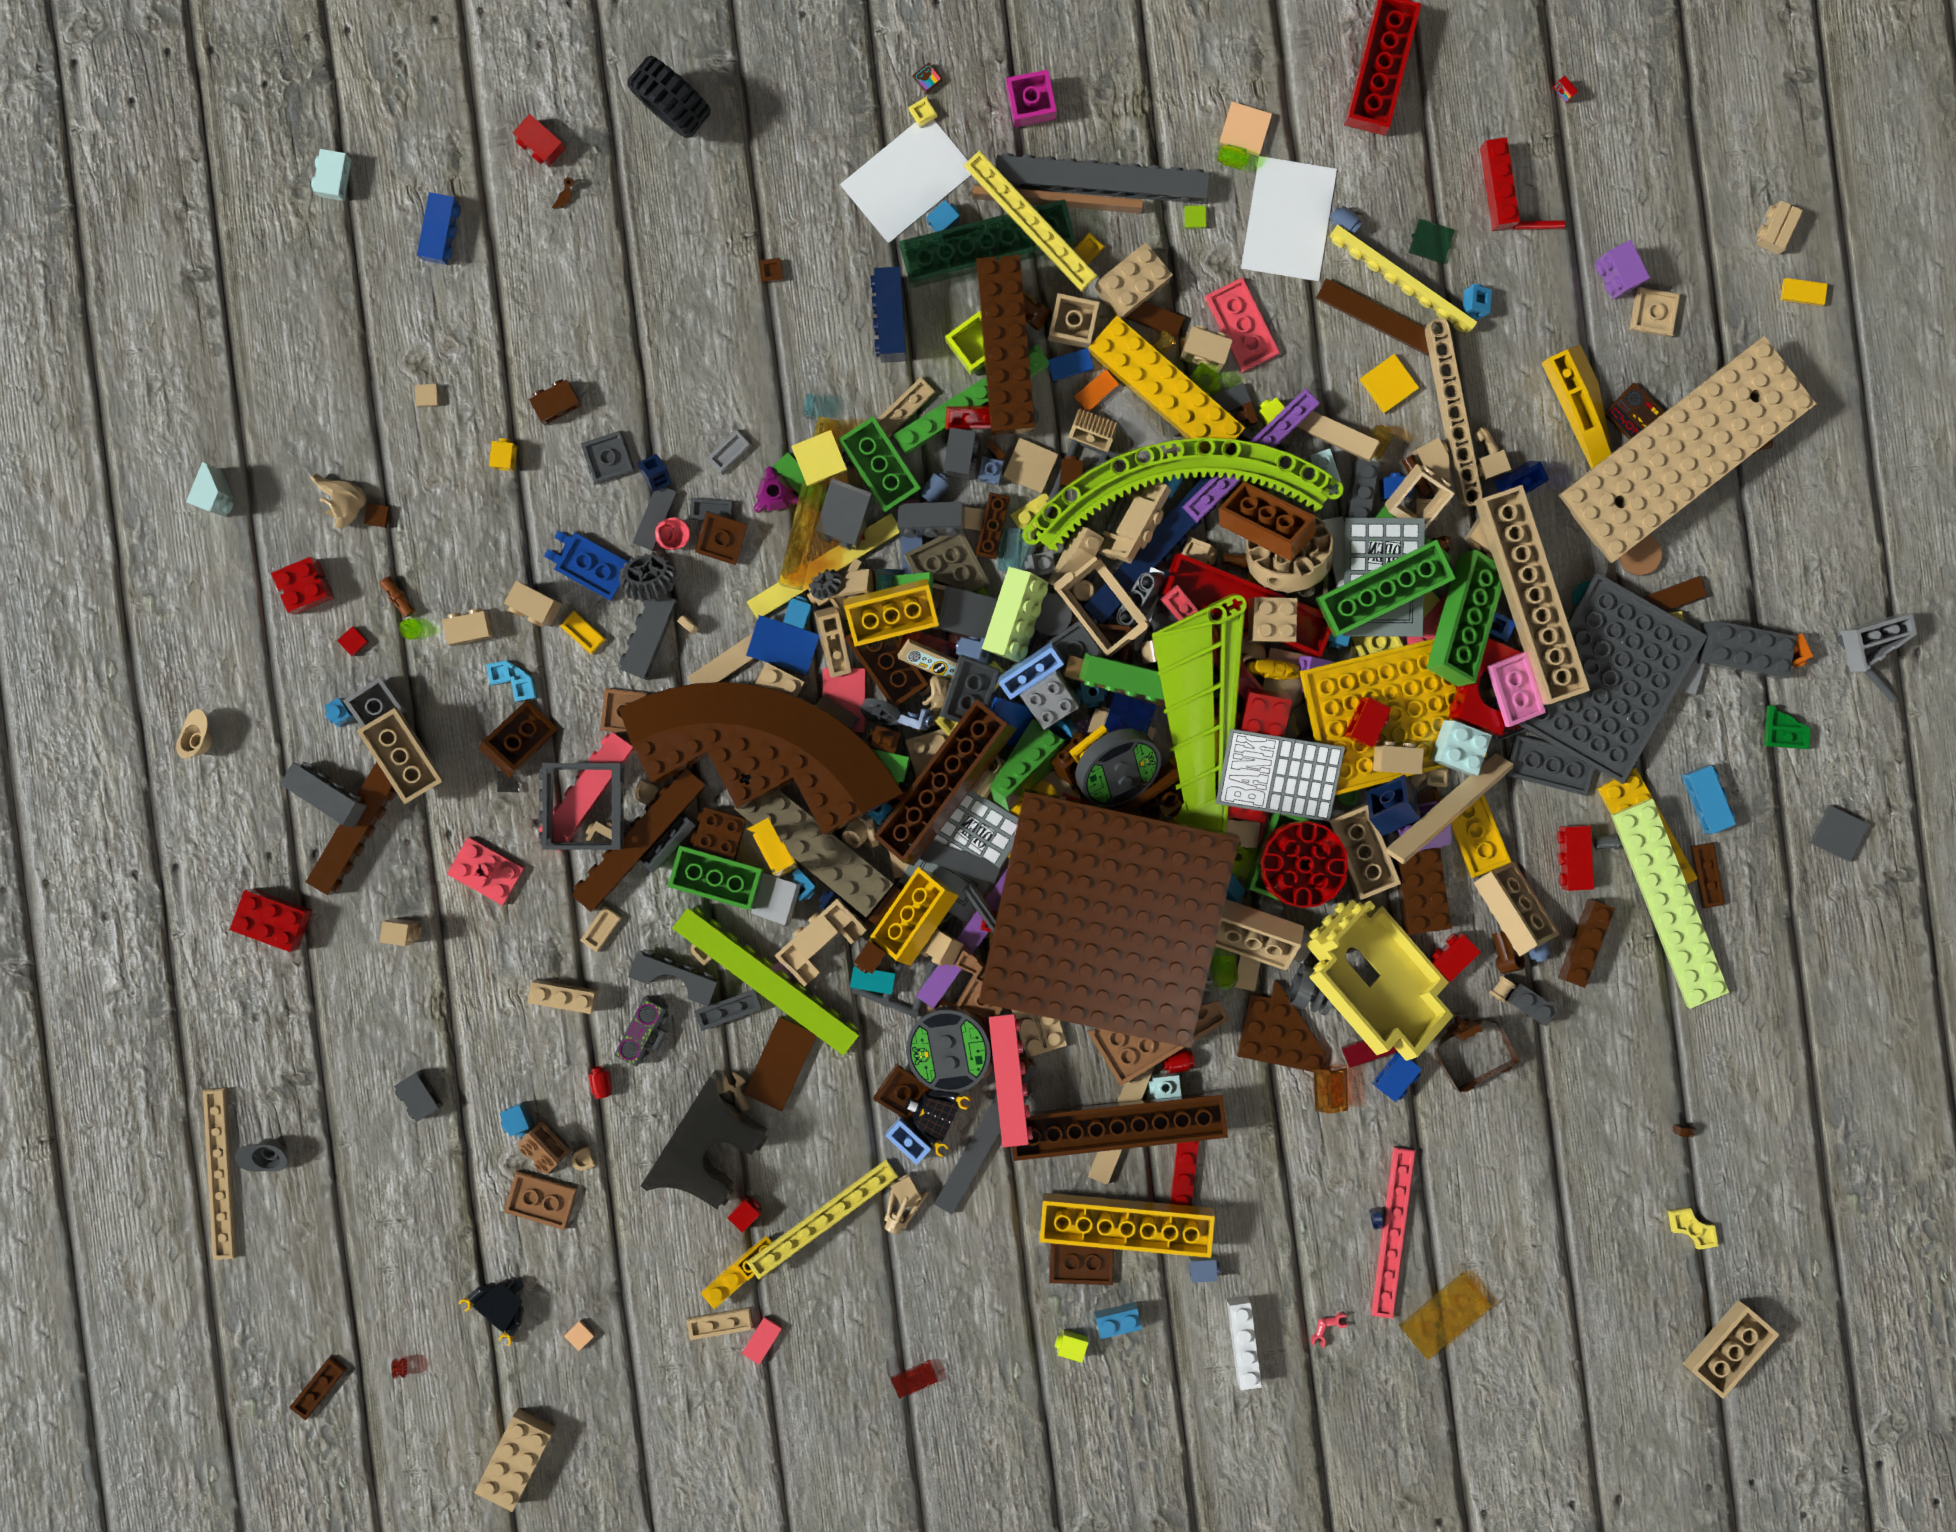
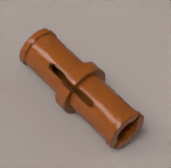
(397, 596)

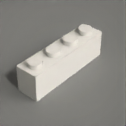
(1244, 1343)

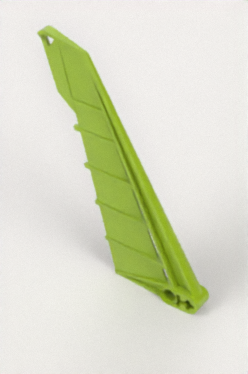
(1187, 686)

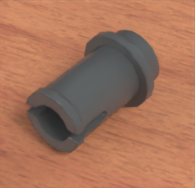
(1606, 842)

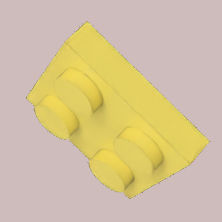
(1027, 512)

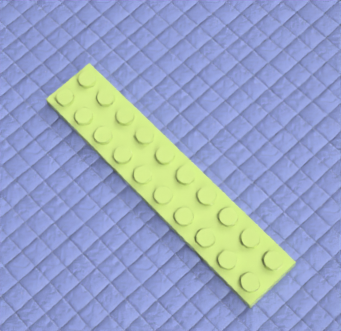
(1669, 903)

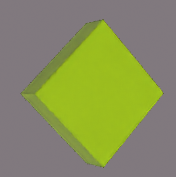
(1194, 217)

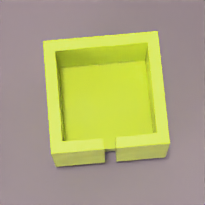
(968, 343)

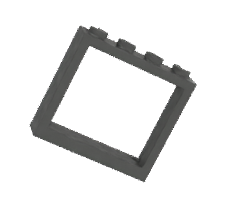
(546, 813)

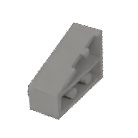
(1875, 639)

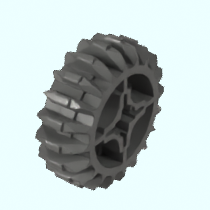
(648, 577)

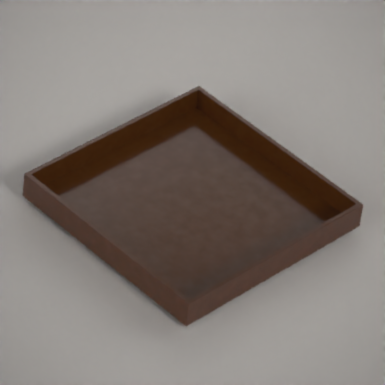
(1108, 918)

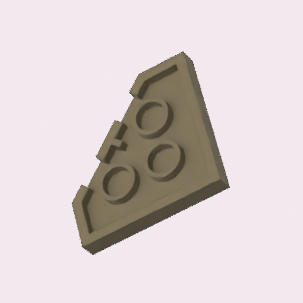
(950, 562)

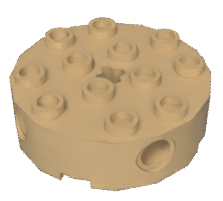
(1302, 572)

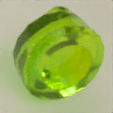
(411, 629)

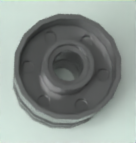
(1305, 990)

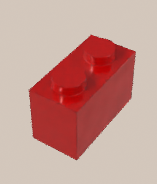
(538, 140)
(1367, 722)
(1454, 955)

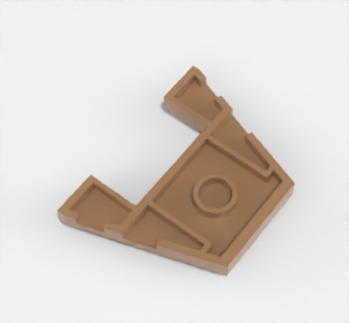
(970, 996)

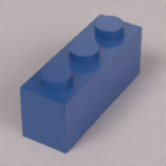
(438, 228)

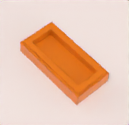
(1096, 390)

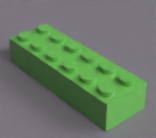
(1385, 588)
(1466, 619)

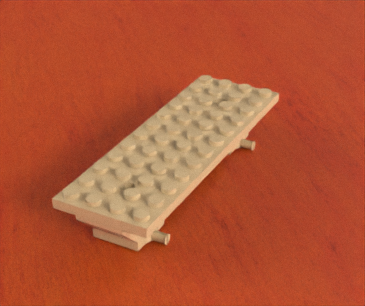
(1687, 449)

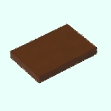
(1081, 1265)

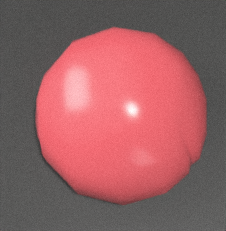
(672, 533)

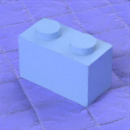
(907, 1140)

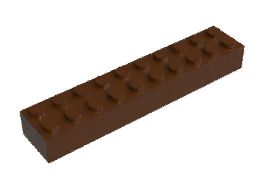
(1124, 1125)

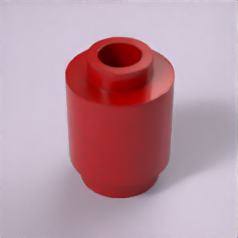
(1179, 1062)
(600, 1082)

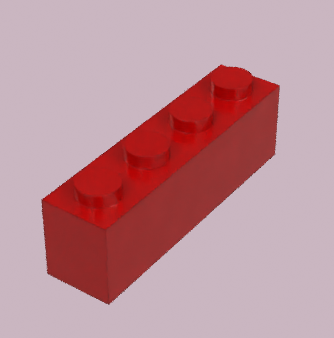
(1499, 184)

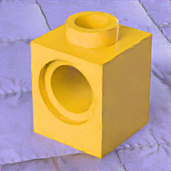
(503, 455)

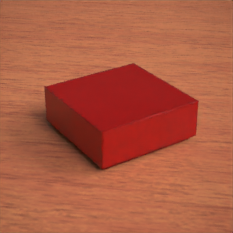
(352, 641)

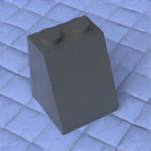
(845, 514)
(966, 613)

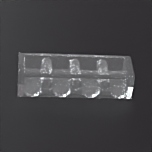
(1133, 420)

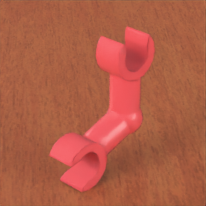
(1326, 1322)

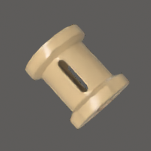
(1502, 989)

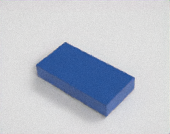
(1070, 364)

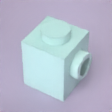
(1165, 1086)

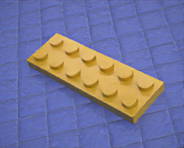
(1633, 791)

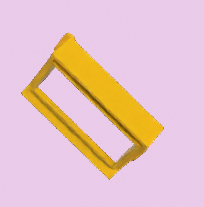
(772, 848)

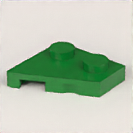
(1785, 731)

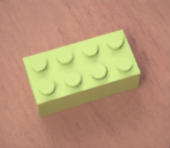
(1015, 615)

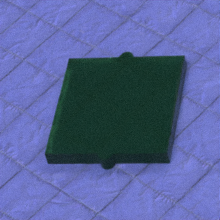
(1431, 241)

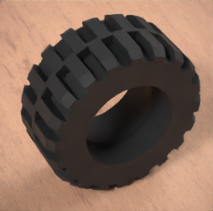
(669, 96)

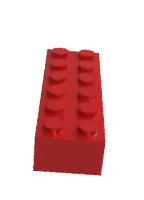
(1382, 65)
(1264, 714)

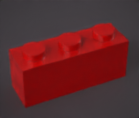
(1575, 857)

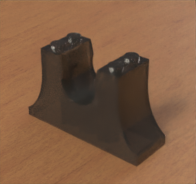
(685, 1158)

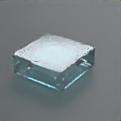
(809, 405)

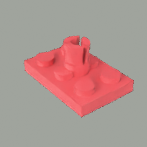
(485, 871)

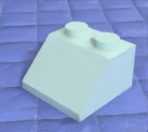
(211, 491)

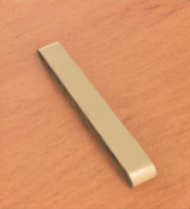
(1456, 402)

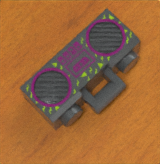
(636, 1038)

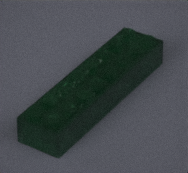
(955, 249)

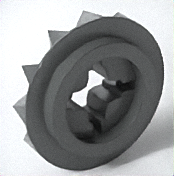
(830, 587)

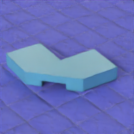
(522, 682)

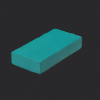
(878, 981)

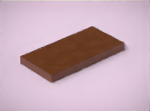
(780, 1063)

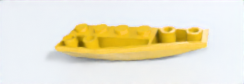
(1581, 401)

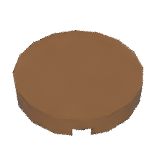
(1642, 557)

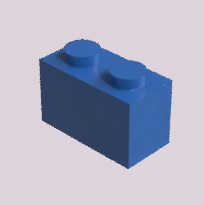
(1397, 1077)

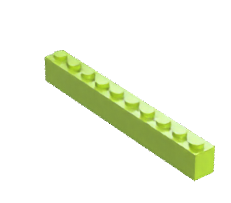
(762, 978)

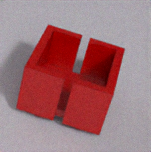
(300, 585)

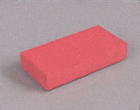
(761, 1340)

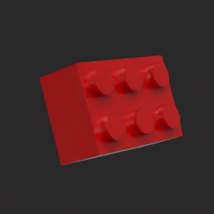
(270, 920)

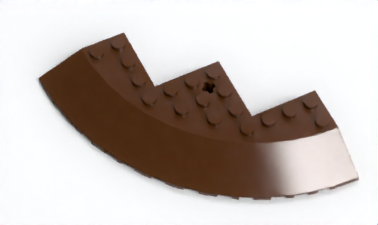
(760, 736)

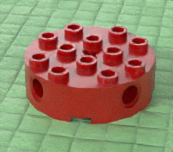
(1324, 864)

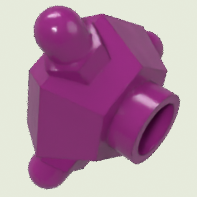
(774, 492)

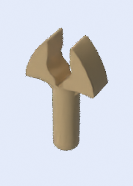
(737, 1090)

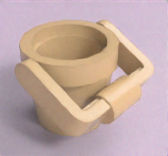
(860, 832)

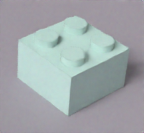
(1460, 747)

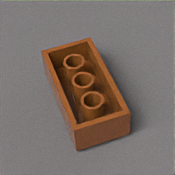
(1267, 521)

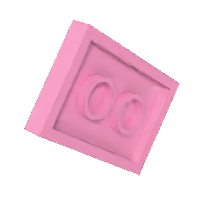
(1516, 689)

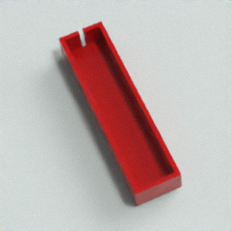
(1209, 584)

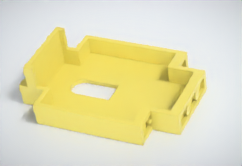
(1402, 1002)

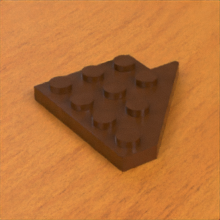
(1277, 1033)

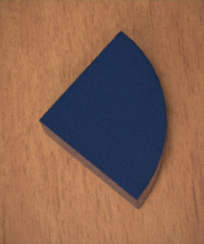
(1376, 1218)

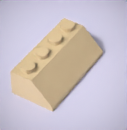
(1516, 908)
(1258, 935)

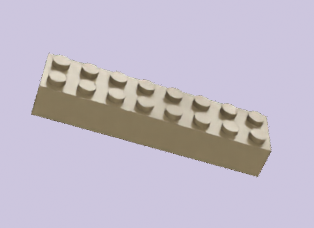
(821, 854)

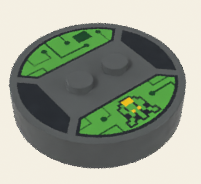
(1118, 767)
(949, 1049)

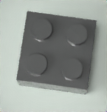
(959, 454)

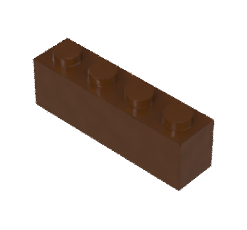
(1586, 943)

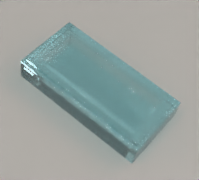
(1010, 549)

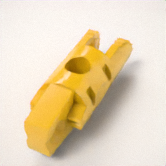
(1274, 669)

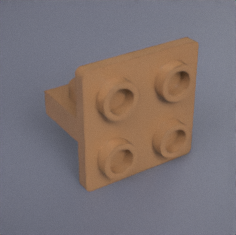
(543, 1148)

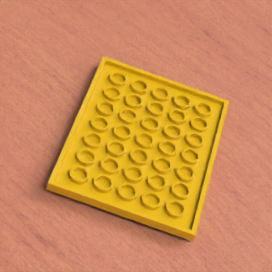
(1393, 678)

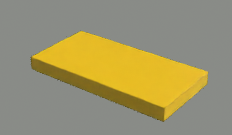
(1479, 839)

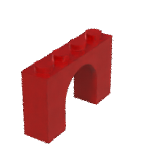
(1468, 705)

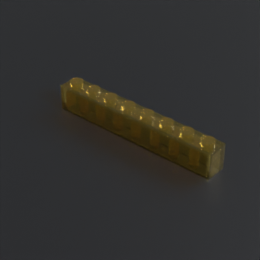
(806, 521)

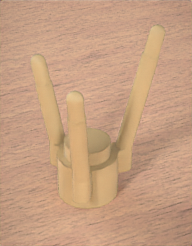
(896, 1221)

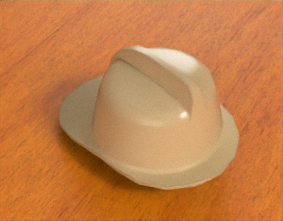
(195, 735)

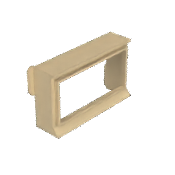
(1069, 580)

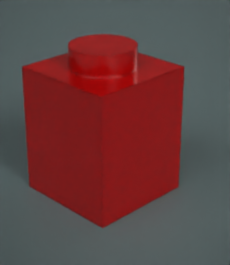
(745, 1213)

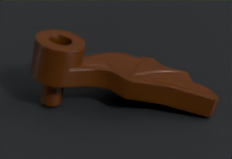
(565, 195)

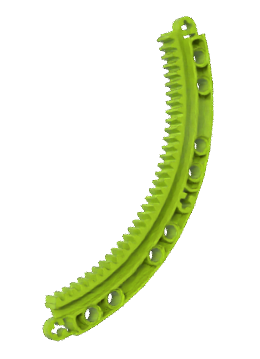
(1248, 460)

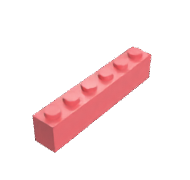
(588, 789)
(1009, 1082)

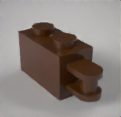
(884, 739)

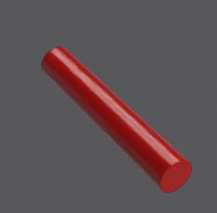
(1543, 224)

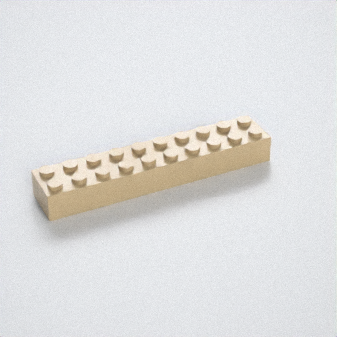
(1532, 594)

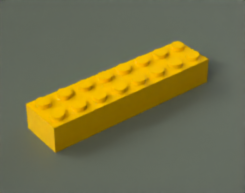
(1162, 385)
(1127, 1225)

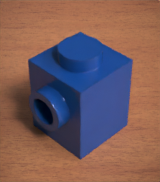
(1390, 484)

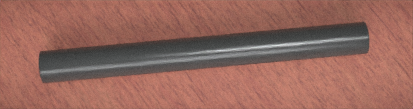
(1876, 679)

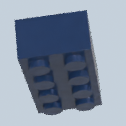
(890, 316)

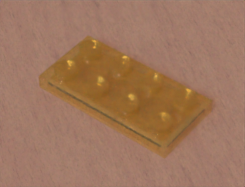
(1445, 1315)

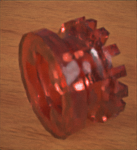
(398, 1368)

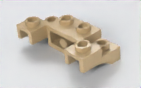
(1137, 524)
(810, 940)

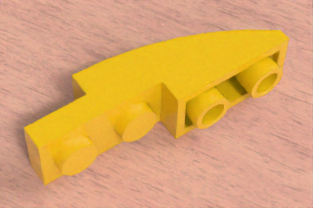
(733, 1276)

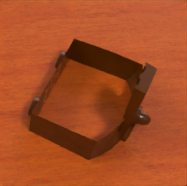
(1468, 1028)

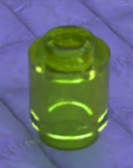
(1233, 156)

